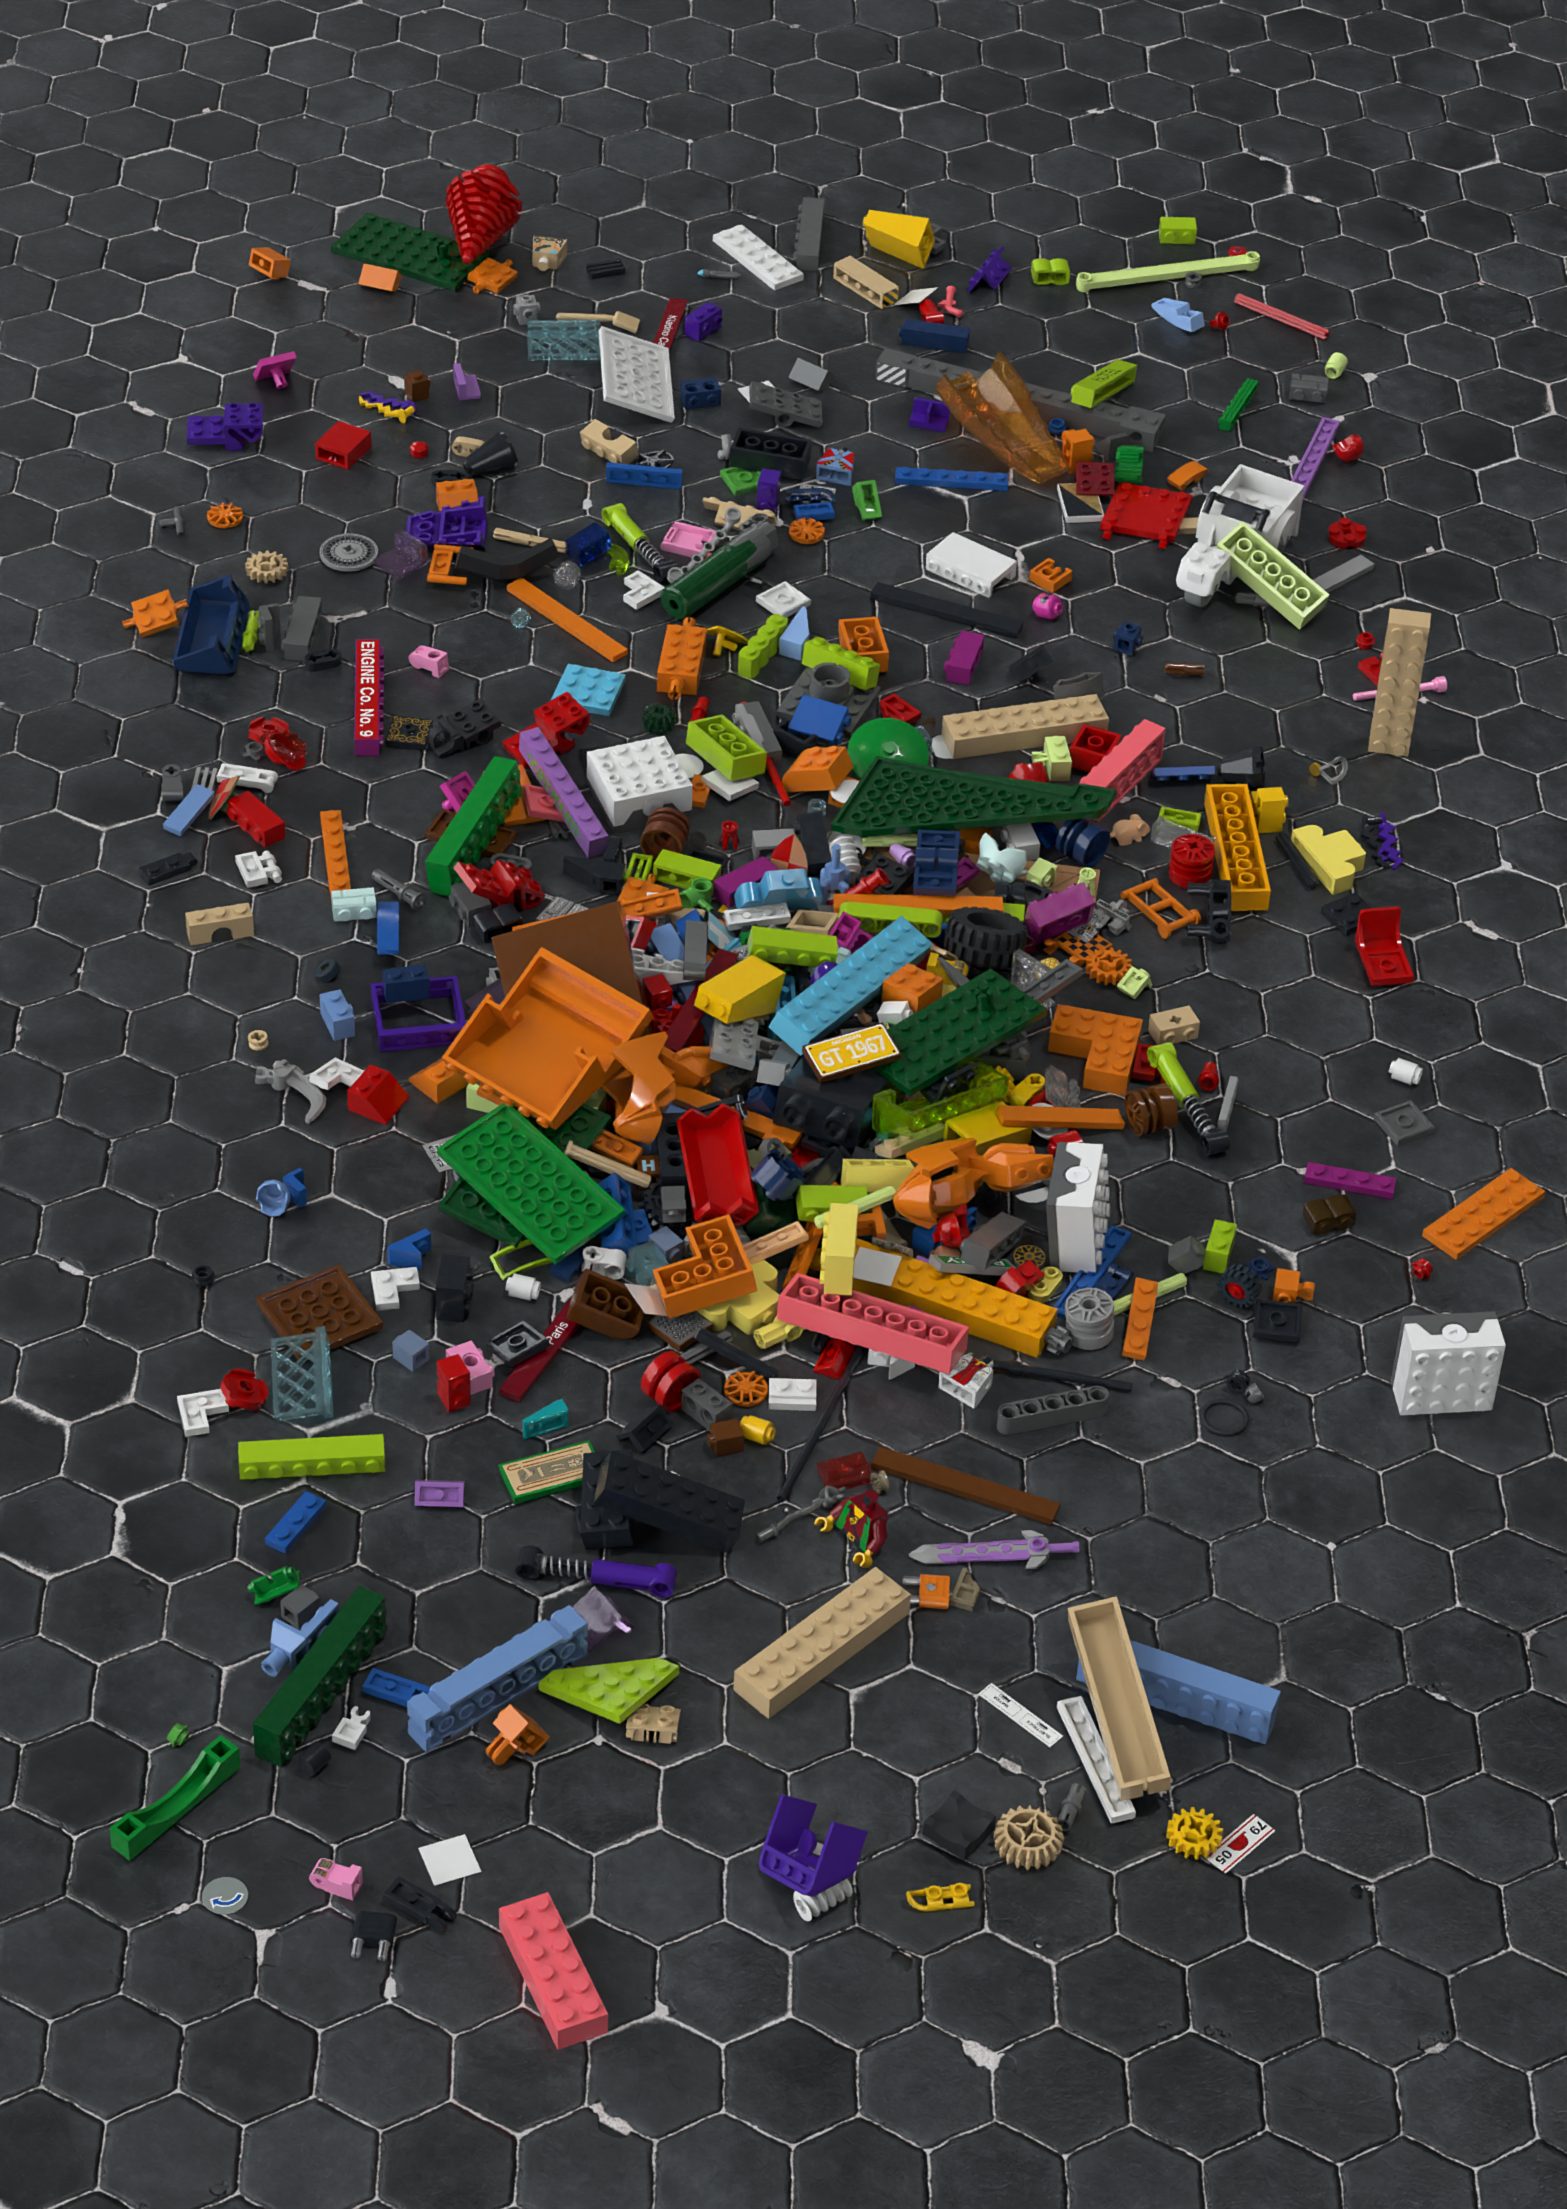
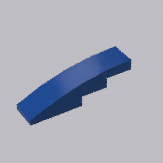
(388, 928)

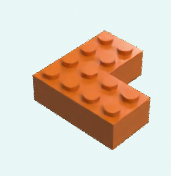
(1102, 1038)
(710, 1277)

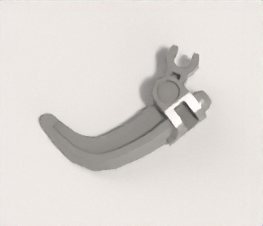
(287, 1074)

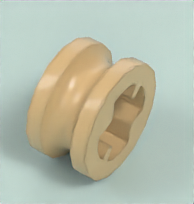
(254, 1036)

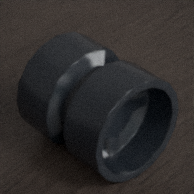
(1011, 893)

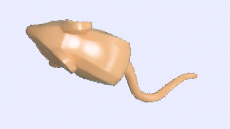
(1130, 830)

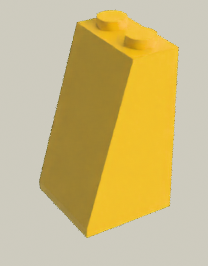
(900, 236)
(742, 991)
(985, 1128)

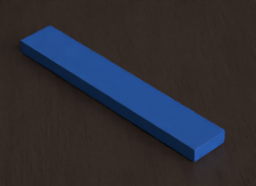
(1115, 1242)

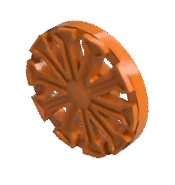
(807, 531)

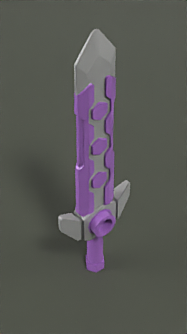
(1033, 1548)

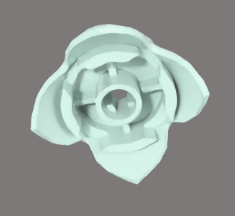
(1001, 865)

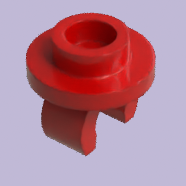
(1221, 321)

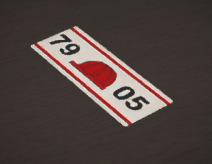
(1240, 1843)

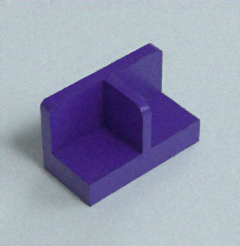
(929, 415)

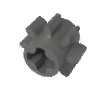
(1058, 1340)

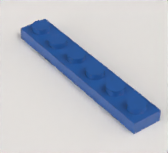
(951, 478)

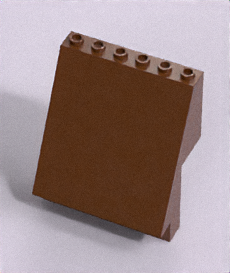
(589, 939)

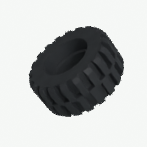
(984, 937)

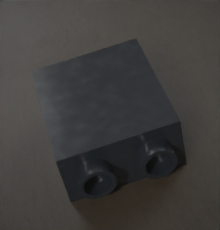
(832, 1109)

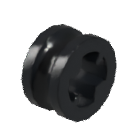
(1234, 1385)

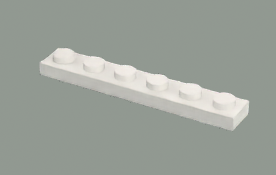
(1094, 1758)

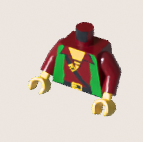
(862, 1522)

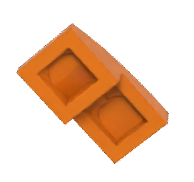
(1186, 474)

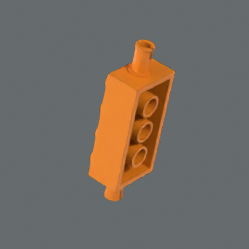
(681, 659)

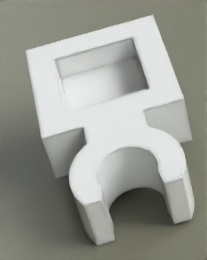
(352, 1730)

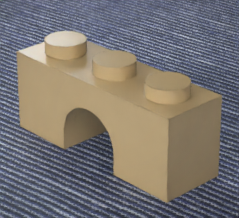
(598, 439)
(202, 923)

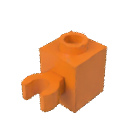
(1288, 1287)

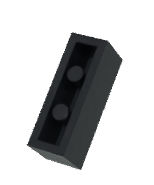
(813, 836)

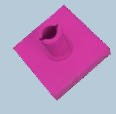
(275, 367)
(457, 791)

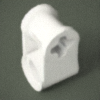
(605, 1261)

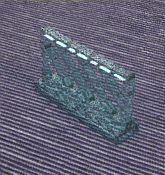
(564, 331)
(322, 1376)

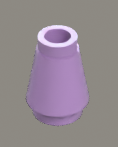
(903, 855)

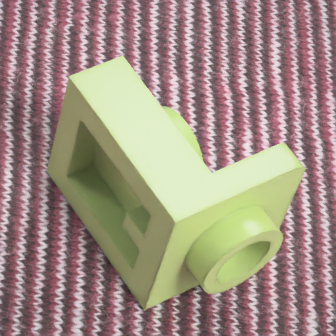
(1134, 982)

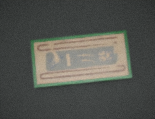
(545, 1472)

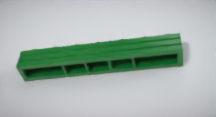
(1238, 405)

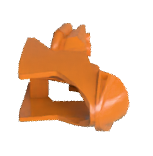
(647, 1082)
(1002, 1167)

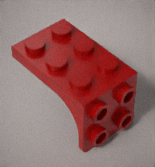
(1381, 946)

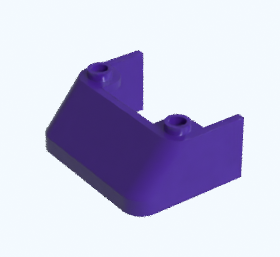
(791, 1844)

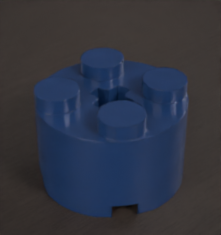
(778, 1176)

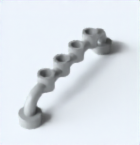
(732, 517)

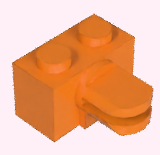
(1077, 447)
(516, 1733)

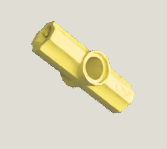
(776, 1332)

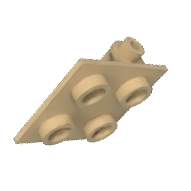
(661, 1719)

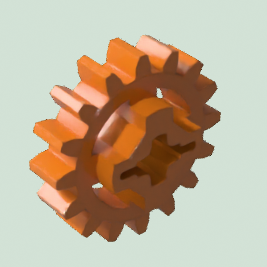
(1107, 965)

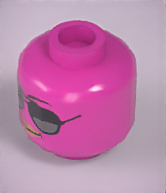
(1047, 606)

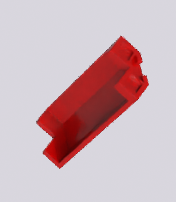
(717, 1165)

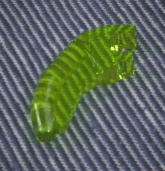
(620, 559)

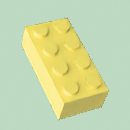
(839, 1249)

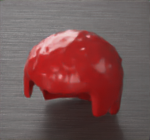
(1349, 448)

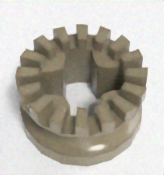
(880, 1482)

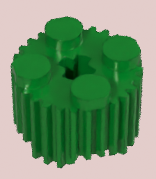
(1129, 465)

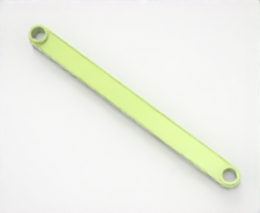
(1168, 271)

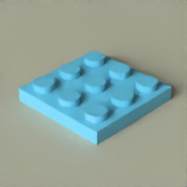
(591, 688)

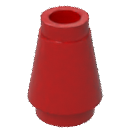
(1209, 1077)

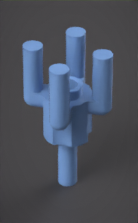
(834, 875)

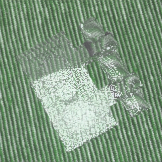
(1059, 1091)

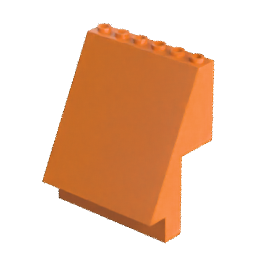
(547, 1039)

